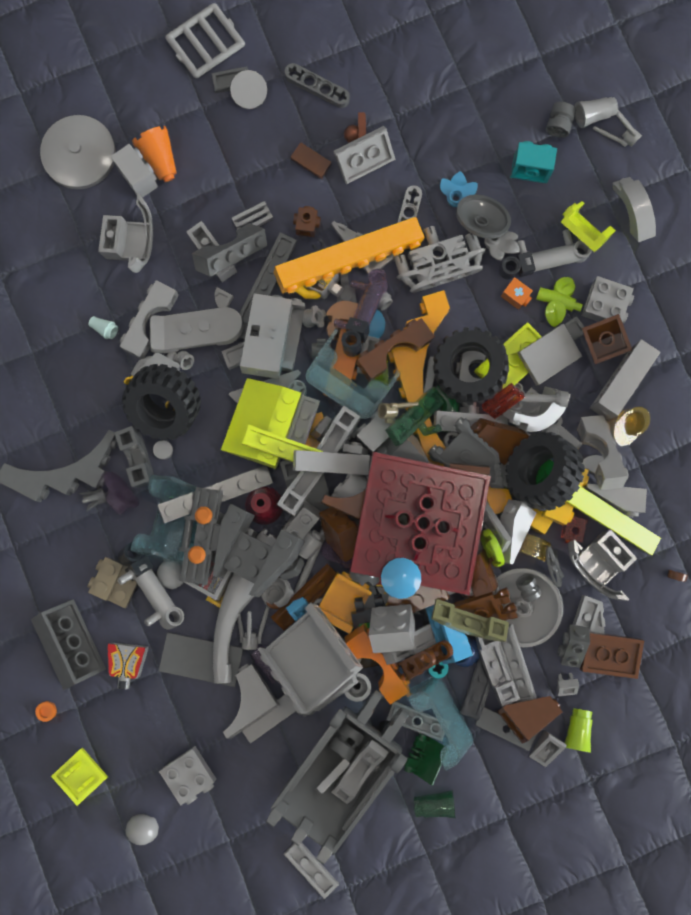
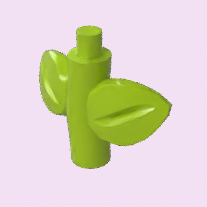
(559, 300)

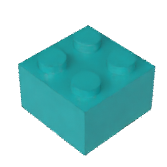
(533, 162)

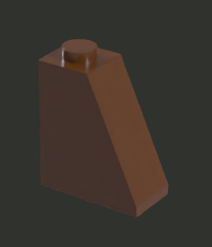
(499, 436)
(530, 716)

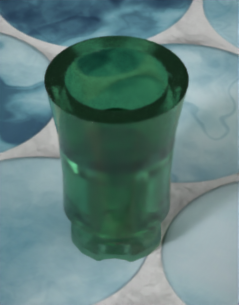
(435, 805)

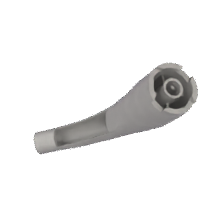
(232, 604)

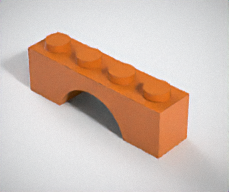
(392, 682)

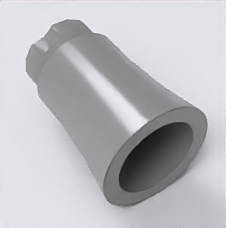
(595, 110)
(361, 693)

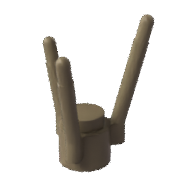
(390, 410)

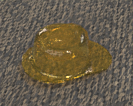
(630, 425)

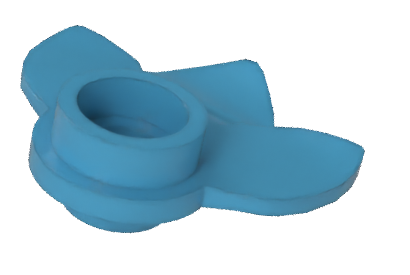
(457, 187)

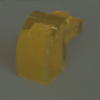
(534, 547)

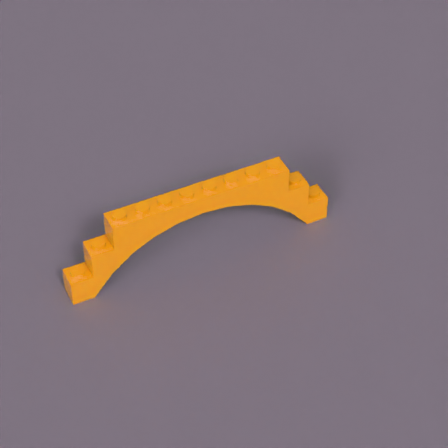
(411, 380)

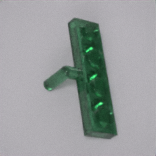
(415, 417)

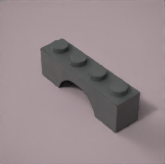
(214, 259)

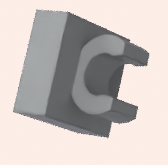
(567, 687)

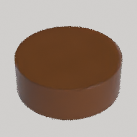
(677, 575)

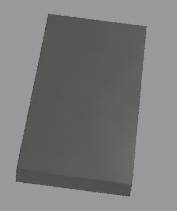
(194, 658)

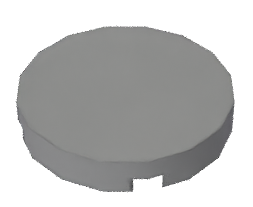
(248, 89)

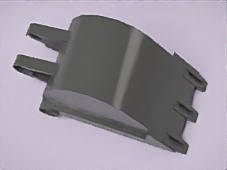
(324, 815)

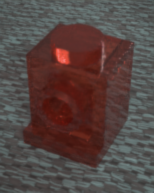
(580, 524)

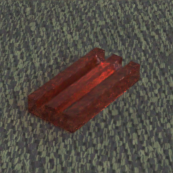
(501, 400)

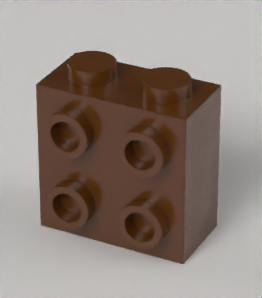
(339, 532)

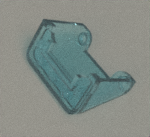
(435, 695)

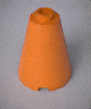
(157, 151)

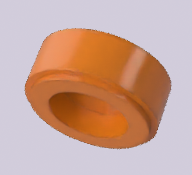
(46, 711)

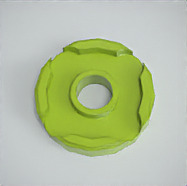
(492, 547)

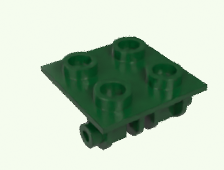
(425, 759)

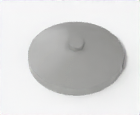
(77, 152)
(537, 618)

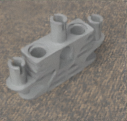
(432, 270)

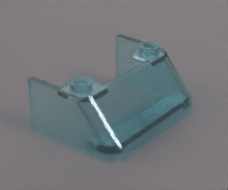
(341, 388)

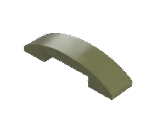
(469, 623)

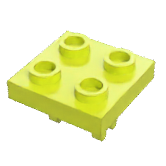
(79, 776)

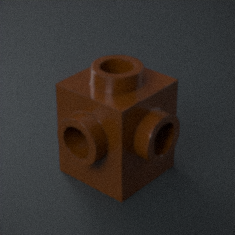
(306, 221)

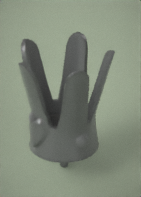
(97, 496)

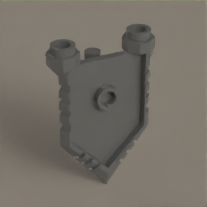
(469, 449)

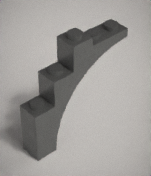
(65, 480)

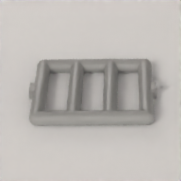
(200, 18)

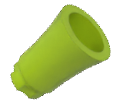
(579, 731)

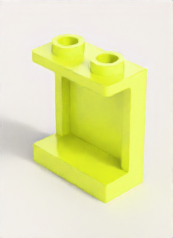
(584, 229)

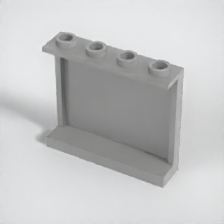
(310, 660)

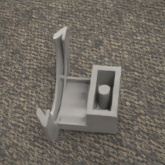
(128, 239)
(602, 561)

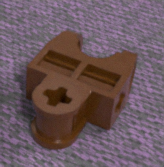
(425, 659)

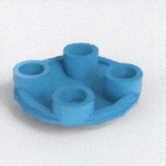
(400, 578)

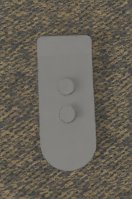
(194, 329)

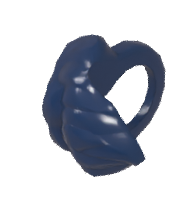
(472, 659)

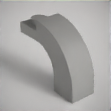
(638, 207)
(539, 417)
(358, 770)

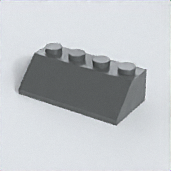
(68, 644)

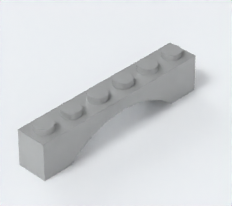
(332, 442)

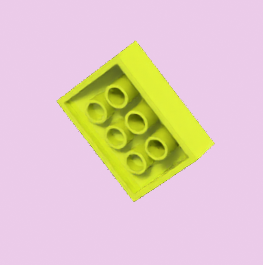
(266, 408)

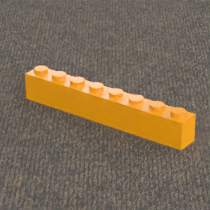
(348, 255)

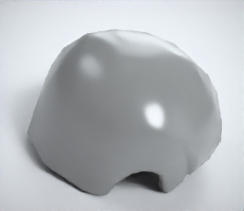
(169, 575)
(141, 829)

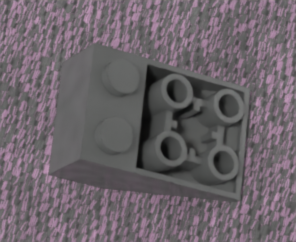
(317, 493)

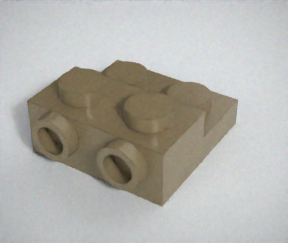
(106, 584)

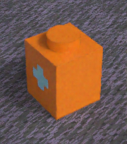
(517, 294)

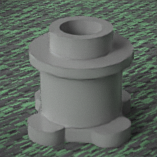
(313, 317)

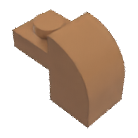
(342, 311)

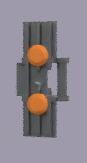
(198, 558)

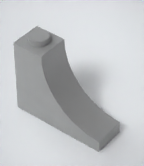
(255, 700)

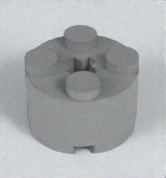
(352, 486)

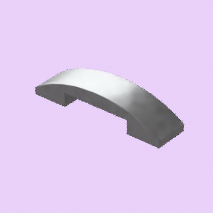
(496, 671)

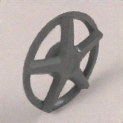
(554, 566)

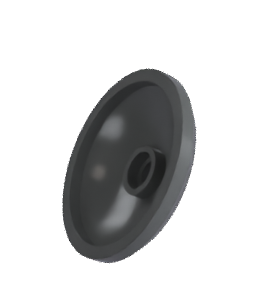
(483, 216)

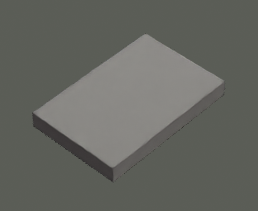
(364, 155)
(549, 354)

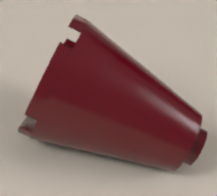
(270, 511)

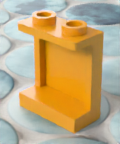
(340, 600)

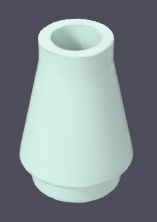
(104, 327)

